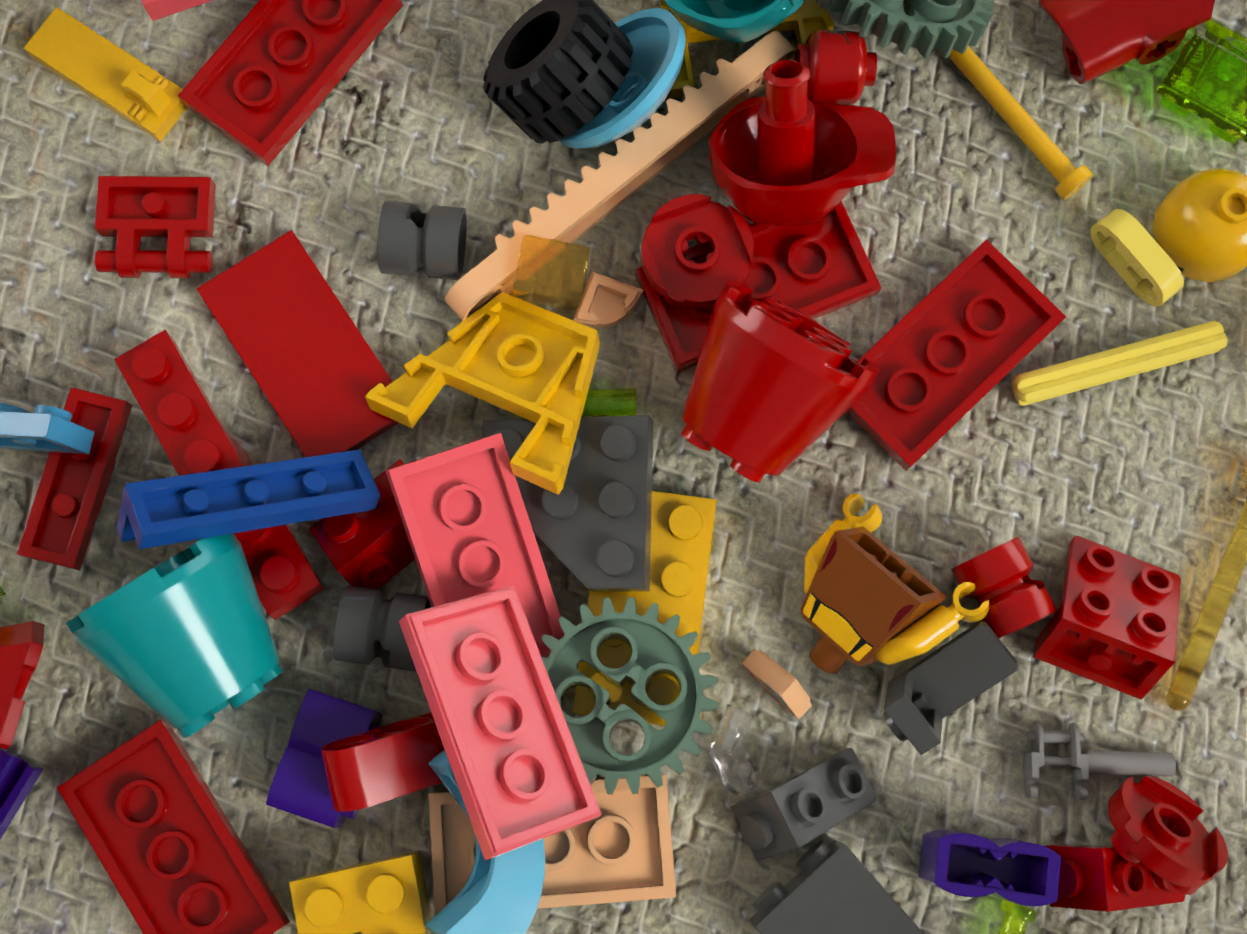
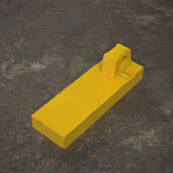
(107, 74)

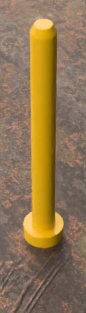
(1025, 127)

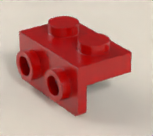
(367, 544)

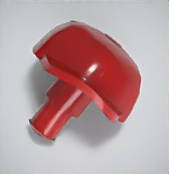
(797, 157)

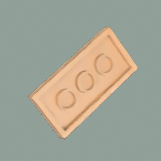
(602, 861)

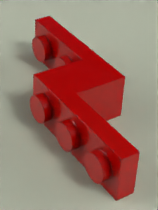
(200, 444)

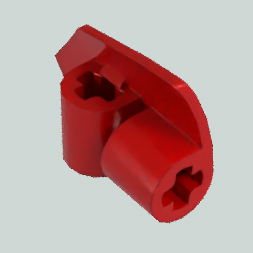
(1113, 32)

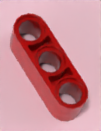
(382, 763)

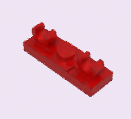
(75, 484)

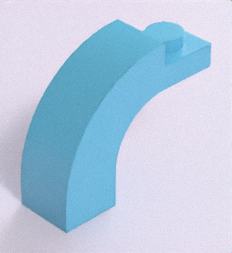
(500, 891)

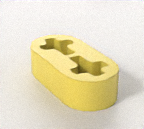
(1137, 257)

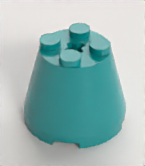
(186, 634)

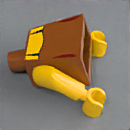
(870, 599)

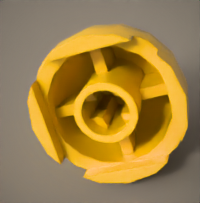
(1205, 224)

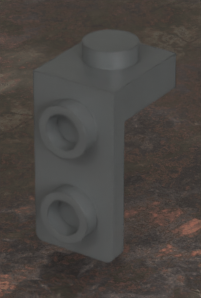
(943, 683)
(804, 805)

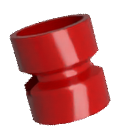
(1004, 581)

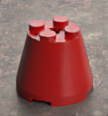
(768, 383)

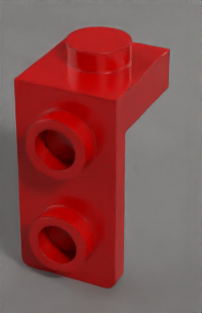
(1106, 882)

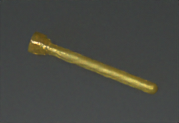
(1211, 616)

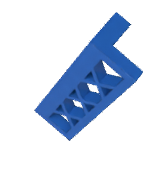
(245, 498)

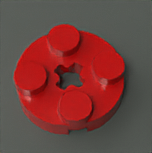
(711, 224)
(1162, 831)

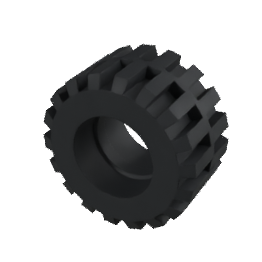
(558, 68)

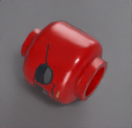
(837, 66)

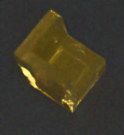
(550, 272)

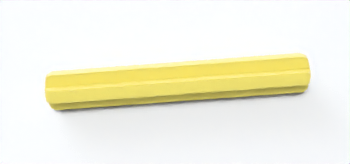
(1119, 363)

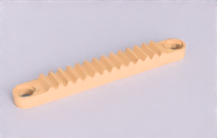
(626, 172)

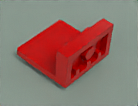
(1113, 619)

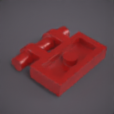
(154, 208)

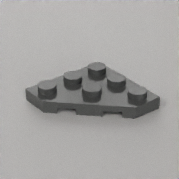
(604, 510)

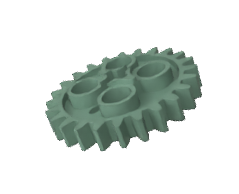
(924, 26)
(654, 651)

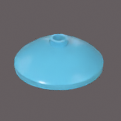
(656, 62)

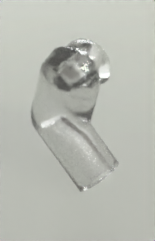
(729, 755)

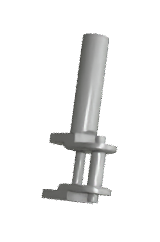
(1088, 762)

